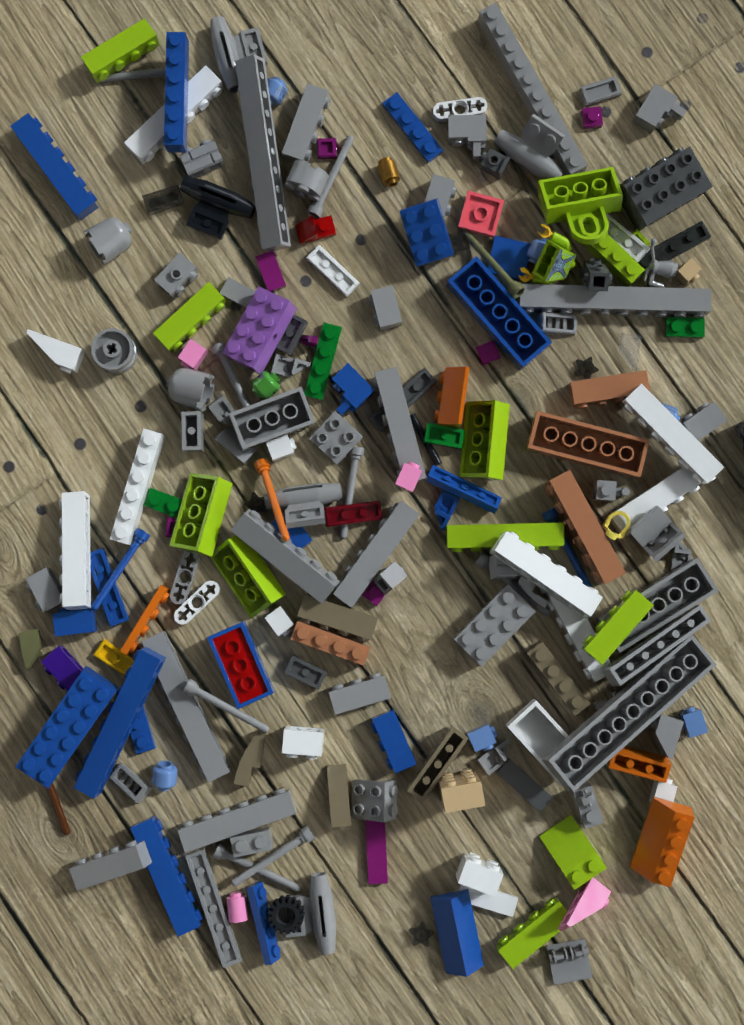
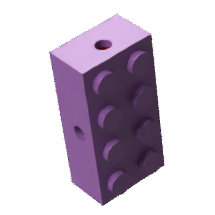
(259, 330)

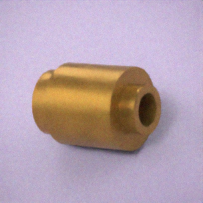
(388, 172)

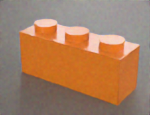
(641, 763)

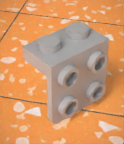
(656, 533)
(374, 800)

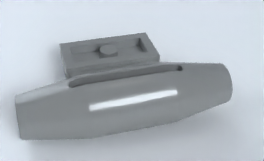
(230, 48)
(533, 148)
(305, 502)
(318, 914)

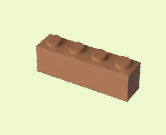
(605, 389)
(330, 642)

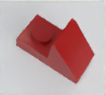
(315, 229)

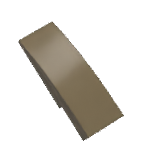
(251, 758)
(338, 796)

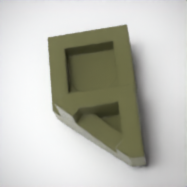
(30, 646)

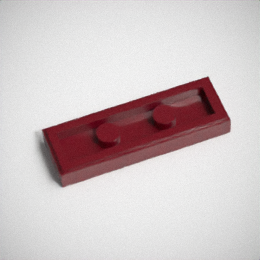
(353, 513)

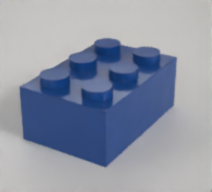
(426, 232)

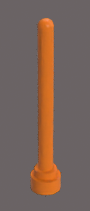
(262, 467)

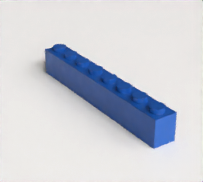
(119, 722)

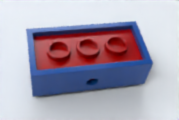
(241, 664)

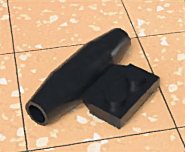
(214, 206)

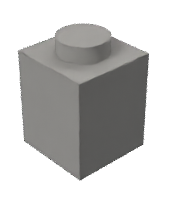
(390, 578)

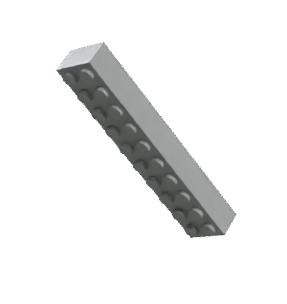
(628, 713)

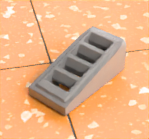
(544, 322)
(132, 793)

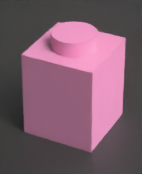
(192, 355)
(408, 476)

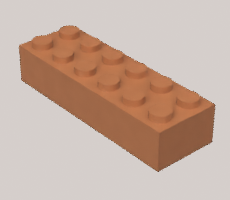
(587, 445)
(584, 528)

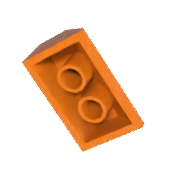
(452, 396)

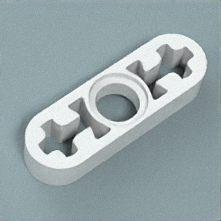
(464, 102)
(204, 589)

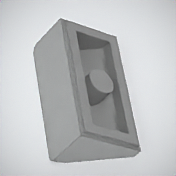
(229, 440)

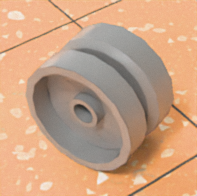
(106, 343)

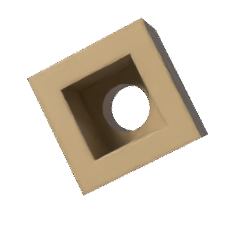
(688, 272)

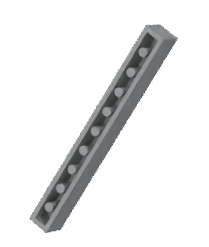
(529, 85)
(262, 153)
(616, 300)

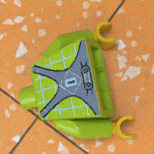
(553, 261)

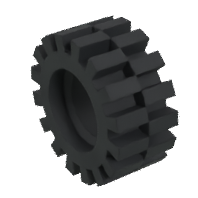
(278, 923)

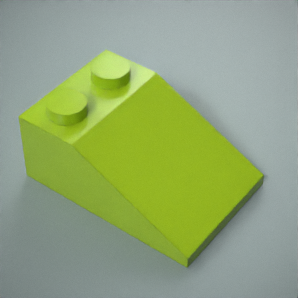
(572, 852)

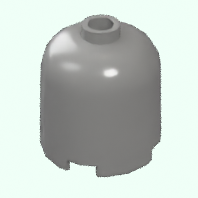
(109, 238)
(190, 388)

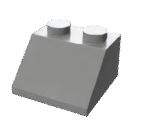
(665, 734)

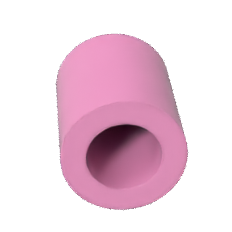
(237, 907)

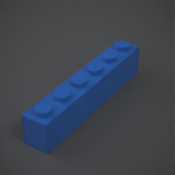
(176, 92)
(54, 166)
(167, 877)

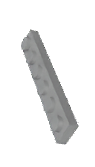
(213, 908)

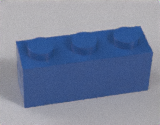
(393, 741)

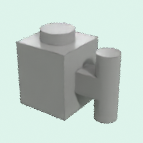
(606, 491)

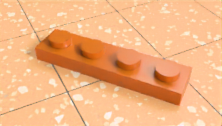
(141, 627)

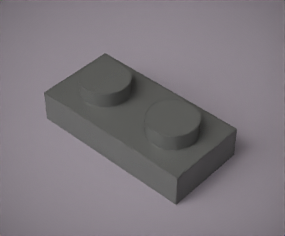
(292, 335)
(305, 672)

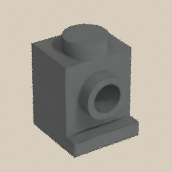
(494, 169)

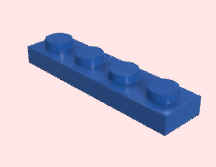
(412, 127)
(463, 489)
(113, 603)
(265, 932)

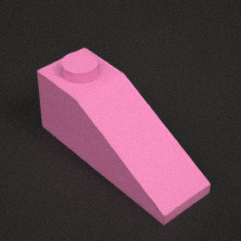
(589, 899)

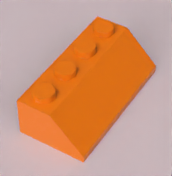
(662, 841)

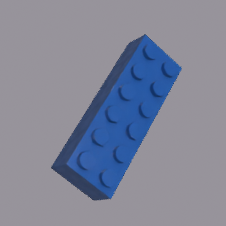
(498, 313)
(67, 727)

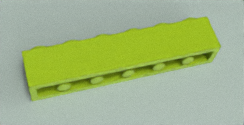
(485, 535)

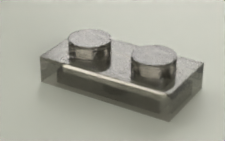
(163, 200)

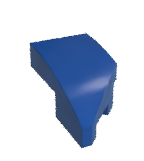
(444, 507)

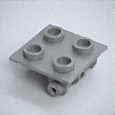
(336, 437)
(569, 961)

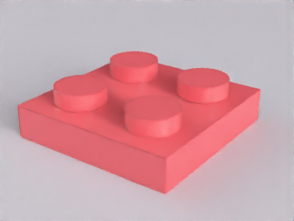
(481, 214)

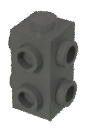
(595, 275)

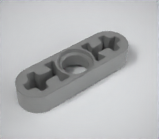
(175, 589)

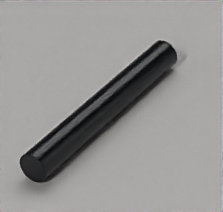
(429, 447)

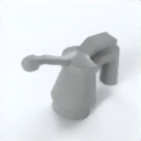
(663, 268)

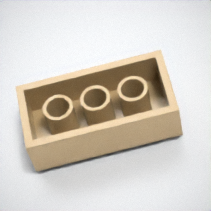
(461, 791)

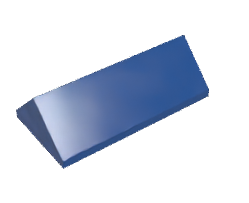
(457, 933)

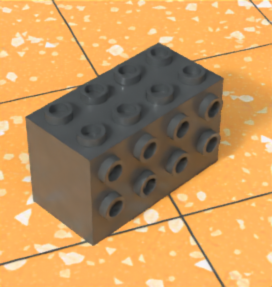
(663, 187)

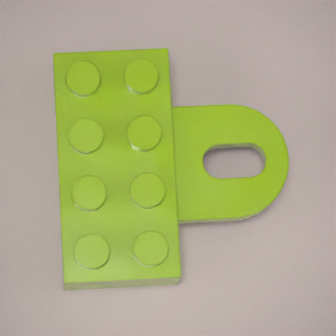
(580, 200)

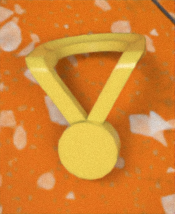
(609, 533)

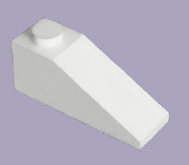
(62, 353)

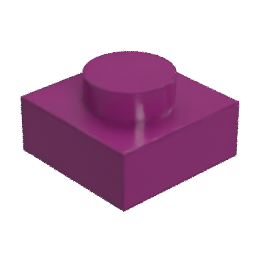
(592, 117)
(373, 593)

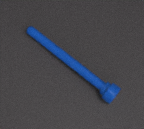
(551, 517)
(139, 538)

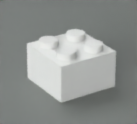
(303, 742)
(479, 874)

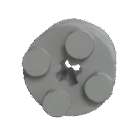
(306, 180)

